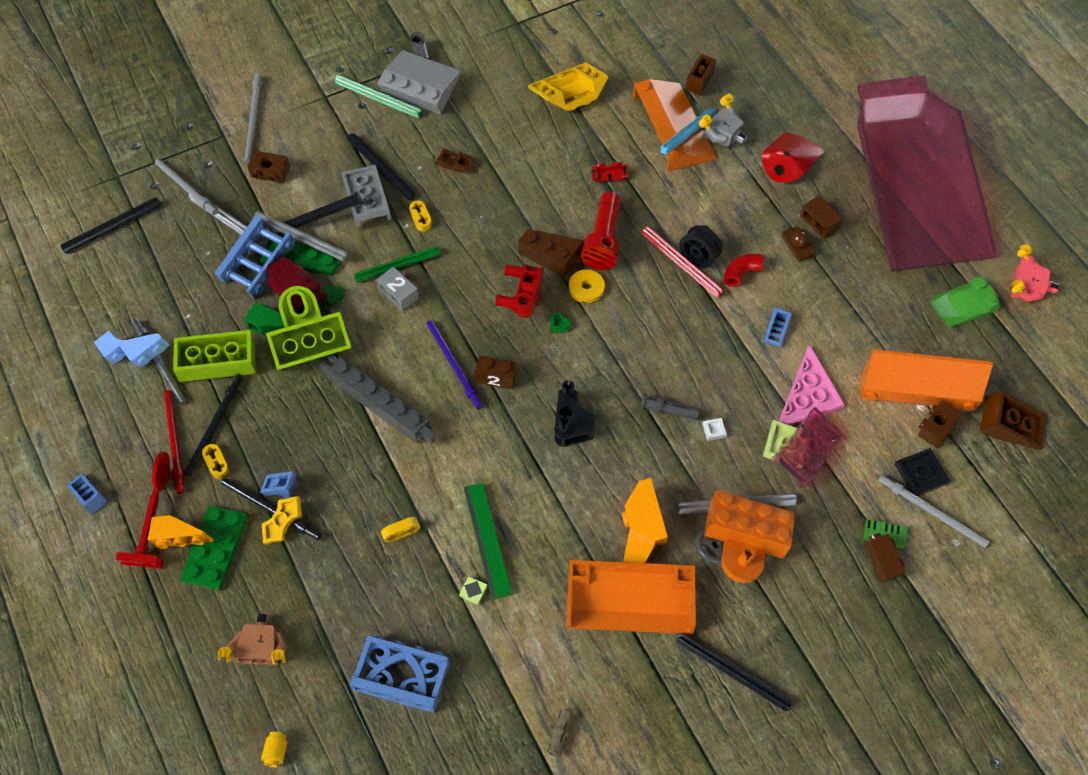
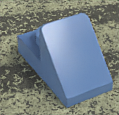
(280, 484)

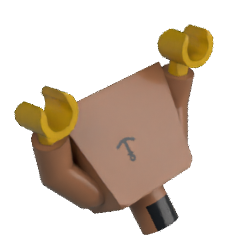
(256, 644)

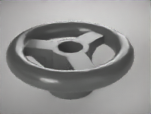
(709, 553)

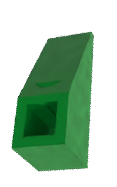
(263, 319)

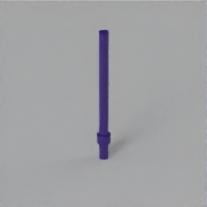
(470, 390)

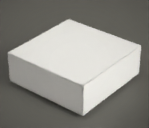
(714, 429)

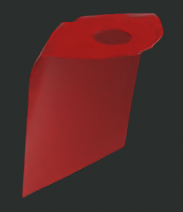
(802, 156)

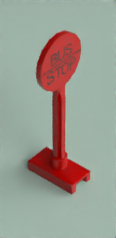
(140, 558)

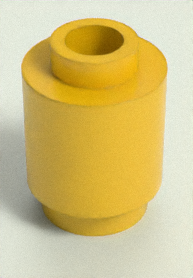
(274, 749)

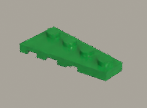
(308, 258)

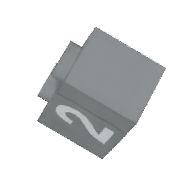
(398, 288)

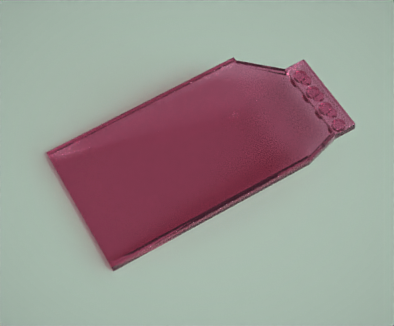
(922, 176)

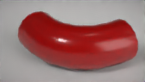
(740, 266)

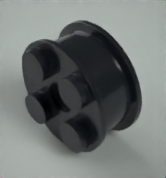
(701, 246)

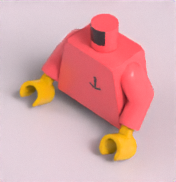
(1031, 278)

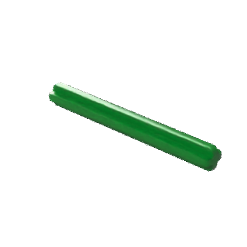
(397, 264)

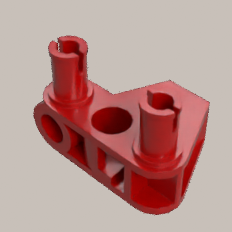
(528, 290)

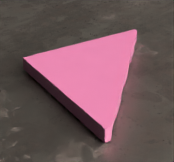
(810, 390)

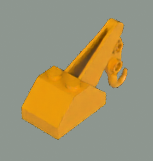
(644, 523)

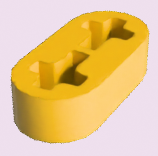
(418, 216)
(218, 460)
(400, 529)

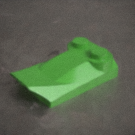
(966, 302)

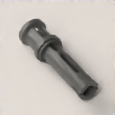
(660, 405)

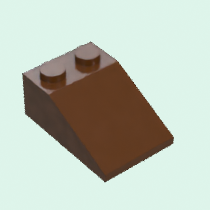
(1012, 421)

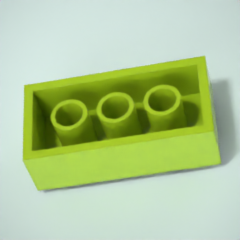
(214, 356)

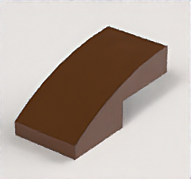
(455, 162)

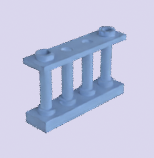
(241, 248)

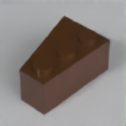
(550, 250)

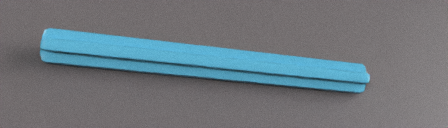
(686, 132)

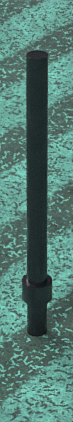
(230, 393)
(301, 526)

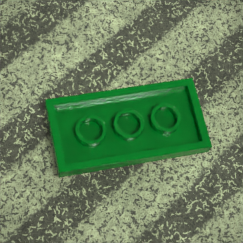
(210, 562)

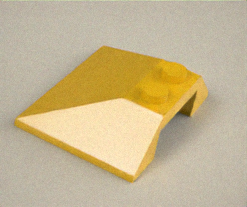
(571, 87)

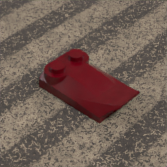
(287, 274)

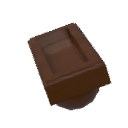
(798, 243)

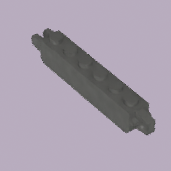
(378, 400)

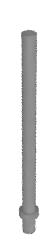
(257, 84)

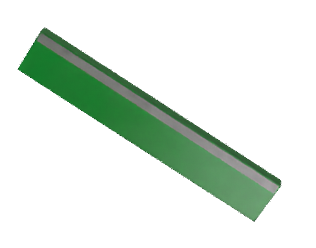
(487, 541)

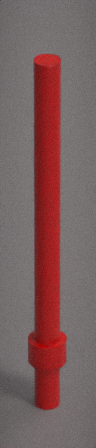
(177, 472)

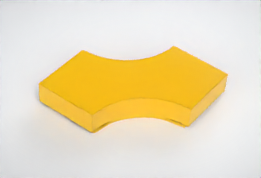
(275, 528)

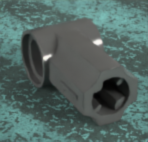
(418, 45)

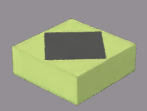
(473, 590)

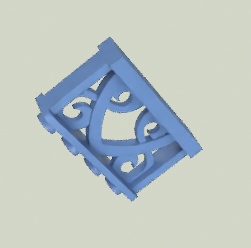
(386, 691)

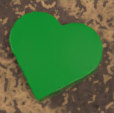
(334, 294)
(559, 324)

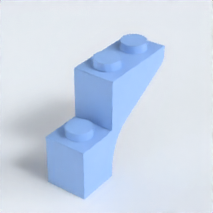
(138, 350)

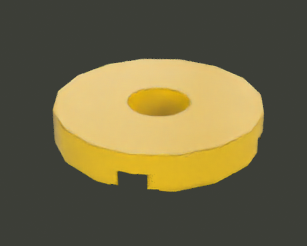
(586, 277)

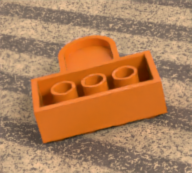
(748, 533)

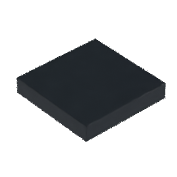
(922, 472)

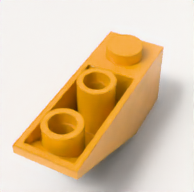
(170, 531)

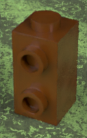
(884, 557)

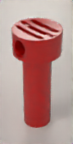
(600, 247)

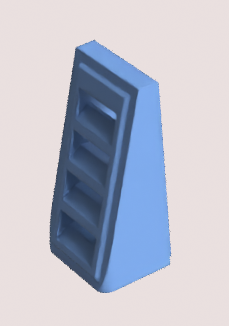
(782, 314)
(94, 501)

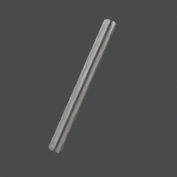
(232, 222)
(303, 237)
(773, 500)

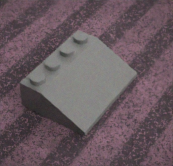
(419, 81)

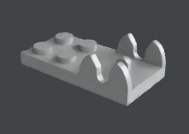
(369, 186)

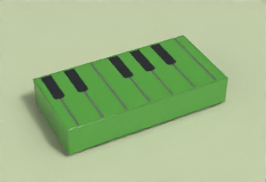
(896, 532)

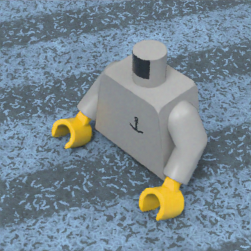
(725, 125)

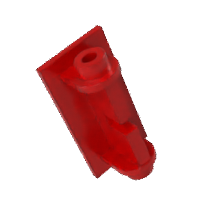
(616, 171)

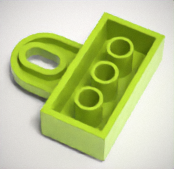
(306, 334)

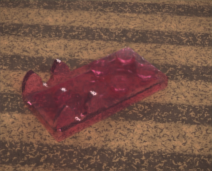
(808, 446)

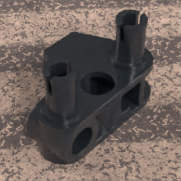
(572, 422)

